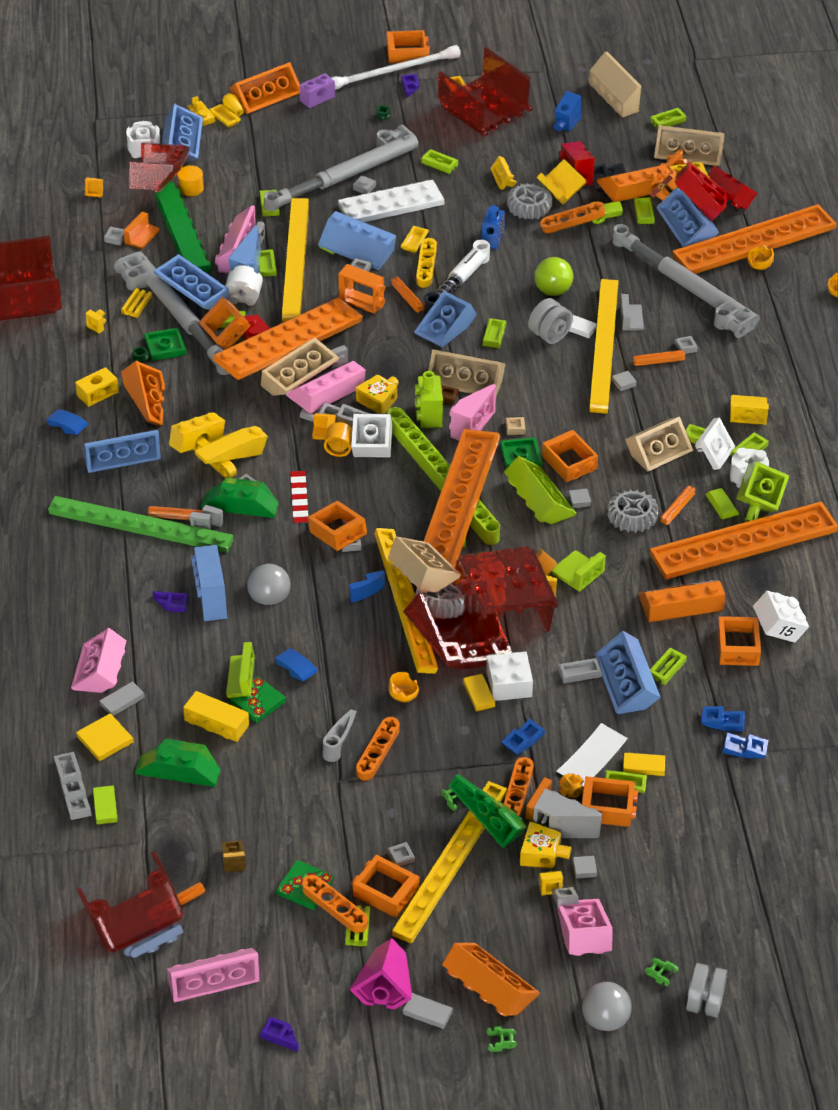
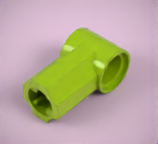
(611, 210)

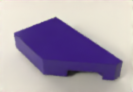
(410, 84)
(172, 601)
(279, 1033)

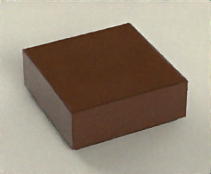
(449, 394)

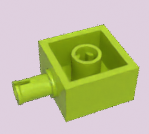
(429, 400)
(751, 490)

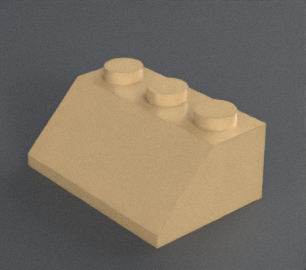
(659, 444)

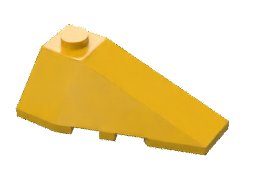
(234, 445)

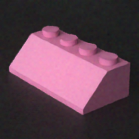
(238, 231)
(328, 387)
(213, 974)

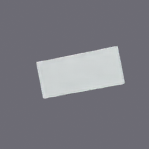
(594, 753)

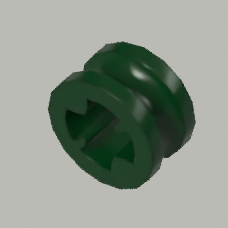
(383, 112)

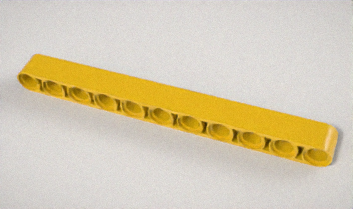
(295, 259)
(604, 347)

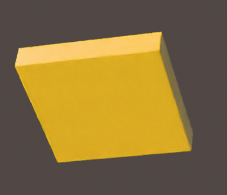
(104, 737)

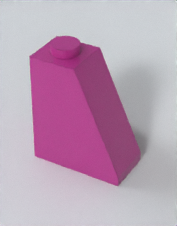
(384, 977)

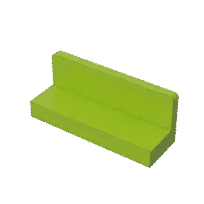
(241, 673)

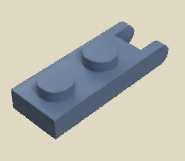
(152, 942)

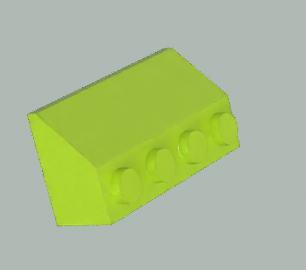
(538, 491)

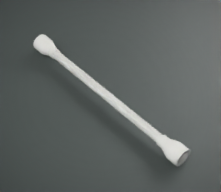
(450, 53)

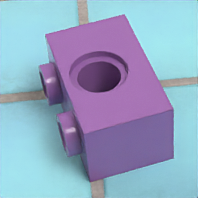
(317, 90)

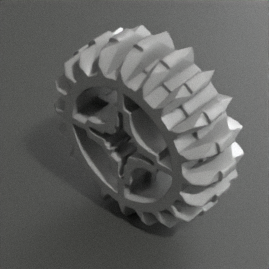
(529, 201)
(632, 514)
(445, 603)

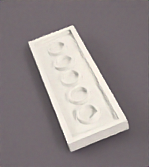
(392, 201)

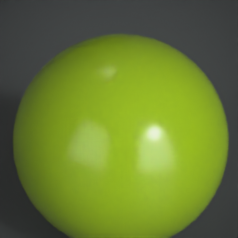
(553, 276)

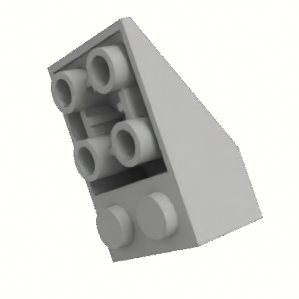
(567, 816)

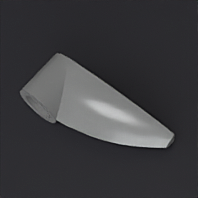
(336, 736)

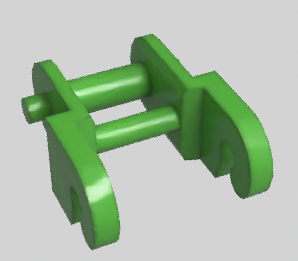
(445, 794)
(663, 966)
(503, 1044)

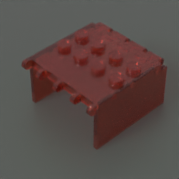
(488, 99)
(28, 279)
(503, 584)

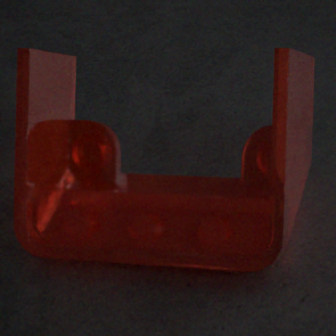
(157, 165)
(138, 915)

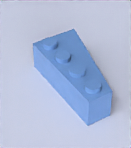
(209, 582)

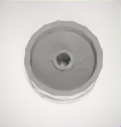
(550, 321)
(706, 990)

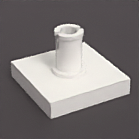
(715, 443)

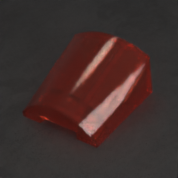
(453, 637)

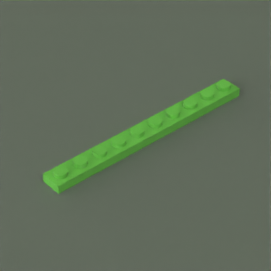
(139, 524)

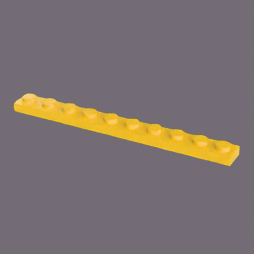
(403, 595)
(443, 872)

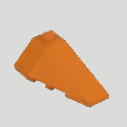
(146, 388)

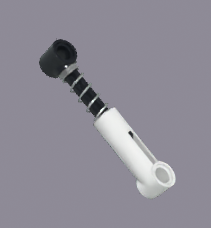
(478, 255)

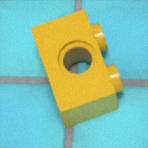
(97, 387)

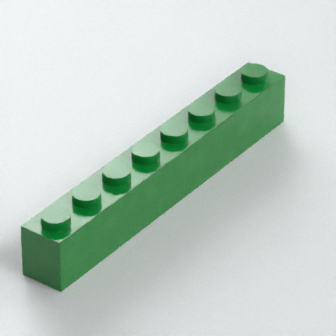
(181, 227)

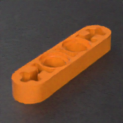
(572, 217)
(375, 747)
(520, 791)
(332, 905)

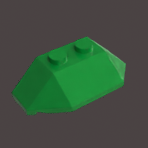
(242, 497)
(180, 762)

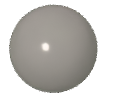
(268, 584)
(606, 1006)

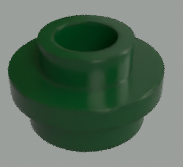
(140, 354)

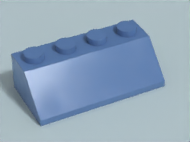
(183, 128)
(686, 219)
(357, 240)
(192, 282)
(121, 451)
(627, 674)

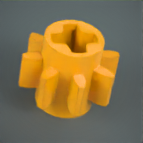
(571, 785)

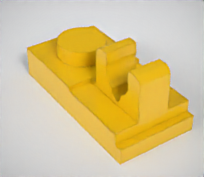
(200, 109)
(502, 173)

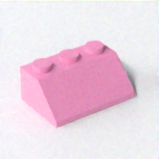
(99, 662)

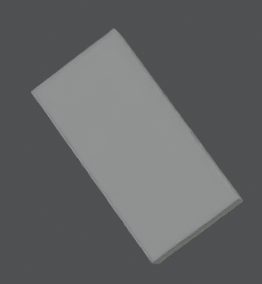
(580, 670)
(122, 699)
(428, 1011)

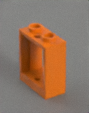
(406, 38)
(359, 299)
(218, 316)
(569, 440)
(337, 539)
(729, 654)
(610, 815)
(388, 905)

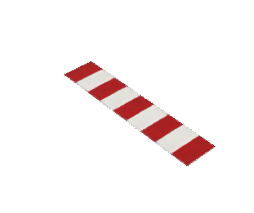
(299, 496)

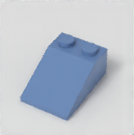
(247, 252)
(446, 320)

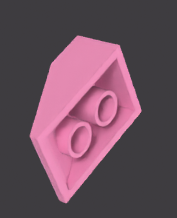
(473, 411)
(585, 927)

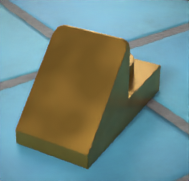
(233, 856)

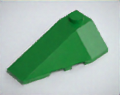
(493, 815)

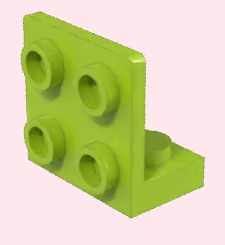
(579, 570)

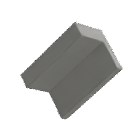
(631, 315)

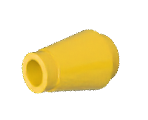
(232, 103)

